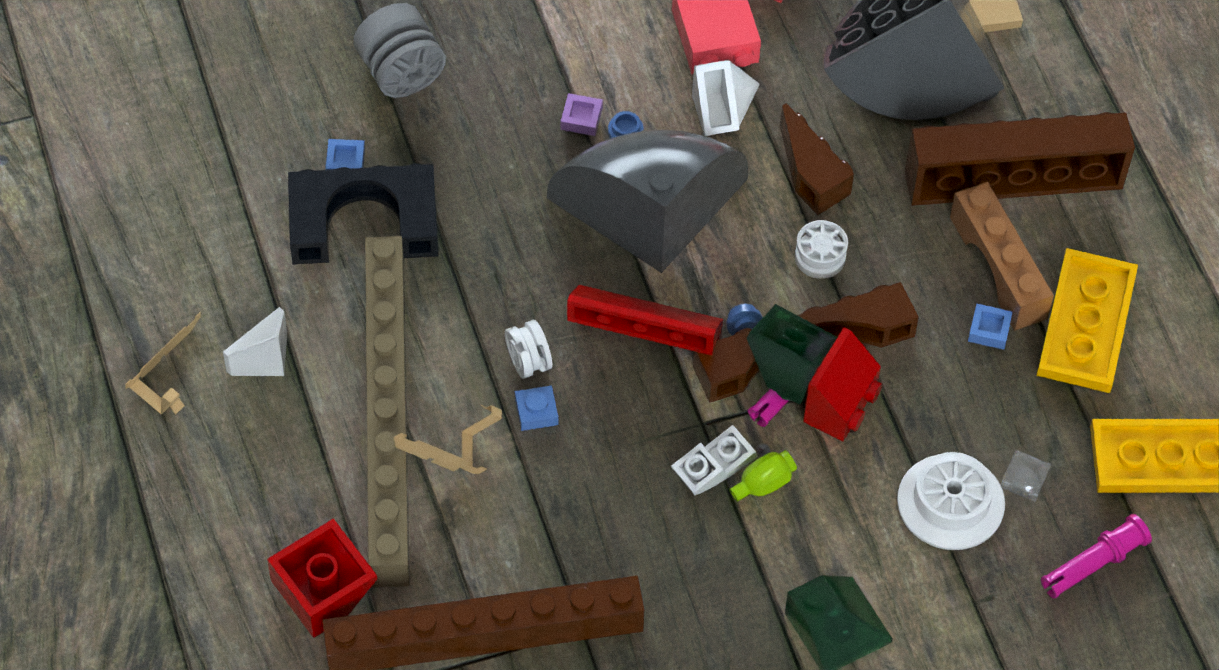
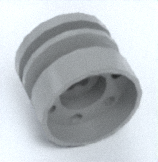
(399, 50)

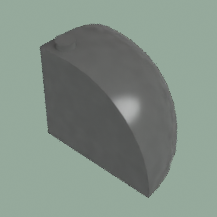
(913, 58)
(650, 189)

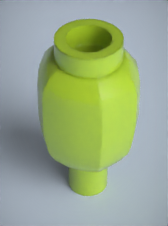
(765, 475)

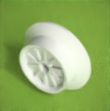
(951, 501)

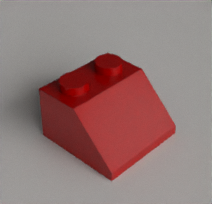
(842, 387)
(321, 576)

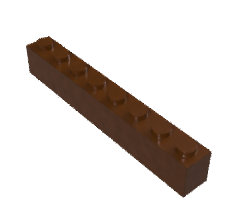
(484, 625)

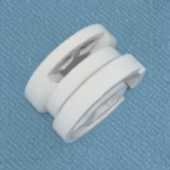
(821, 251)
(528, 349)

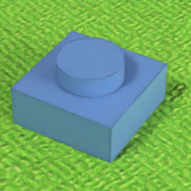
(345, 154)
(990, 326)
(536, 408)

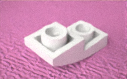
(715, 462)

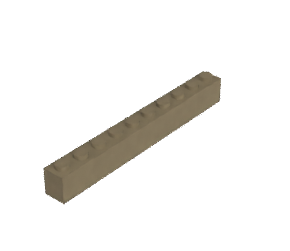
(386, 412)

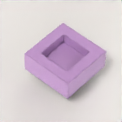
(581, 114)

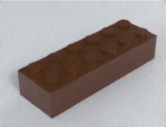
(1020, 157)

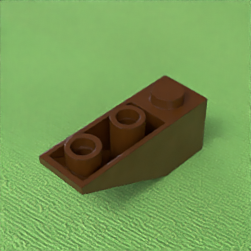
(815, 169)

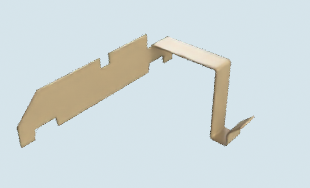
(171, 397)
(445, 458)

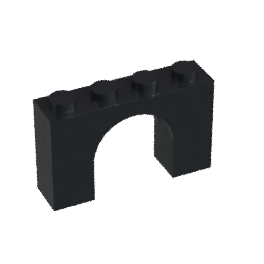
(321, 193)

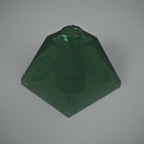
(788, 351)
(835, 621)

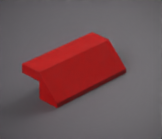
(644, 319)

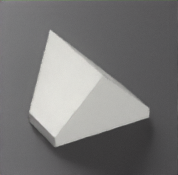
(721, 96)
(260, 349)

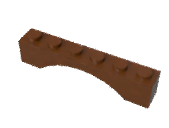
(873, 317)

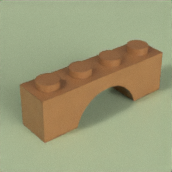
(1017, 279)

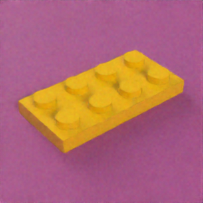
(1087, 320)
(1156, 455)

